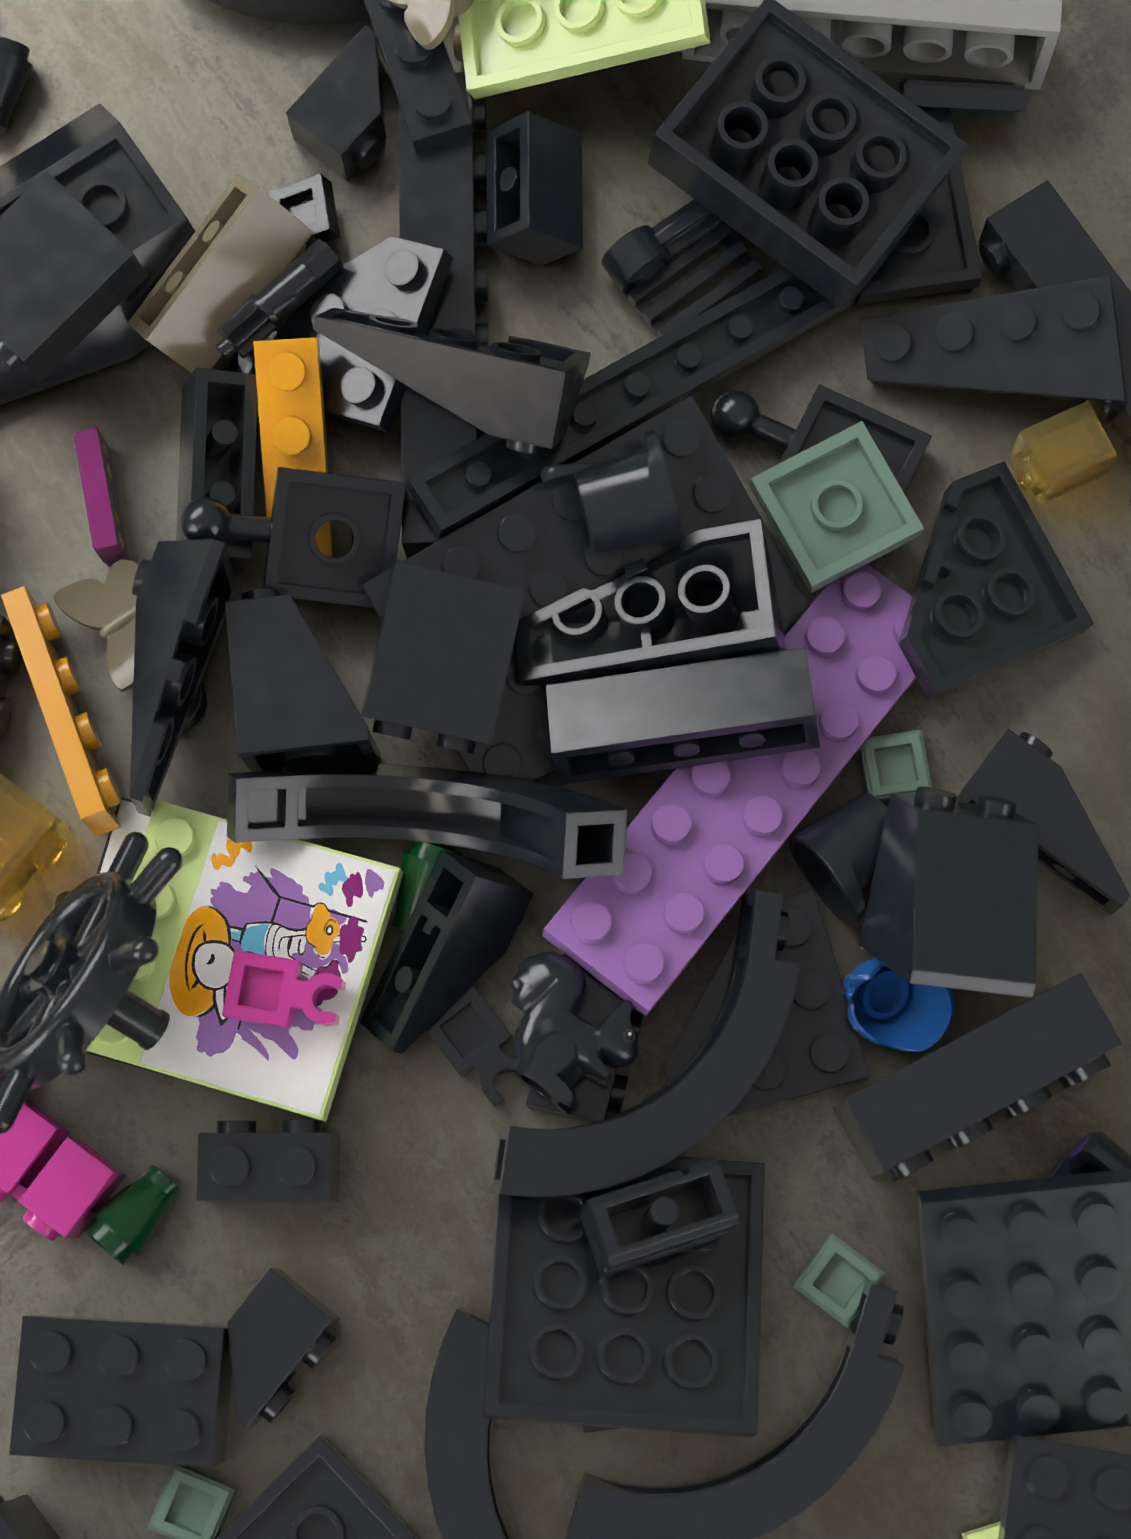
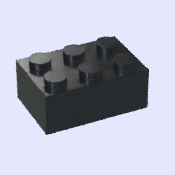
(122, 1391)

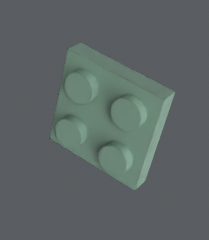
(836, 506)

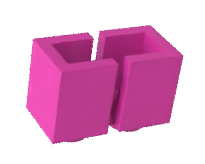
(53, 1174)

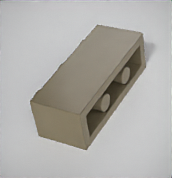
(225, 261)

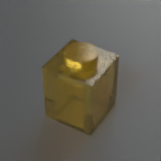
(1062, 453)

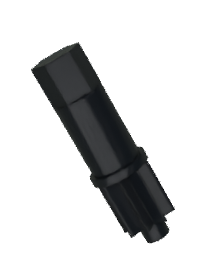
(278, 300)

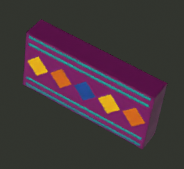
(100, 496)

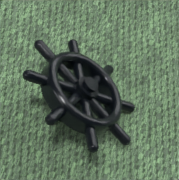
(79, 975)

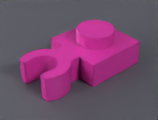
(270, 990)

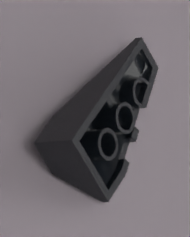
(505, 389)
(683, 607)
(176, 628)

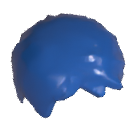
(894, 1011)

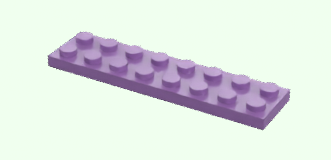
(726, 820)

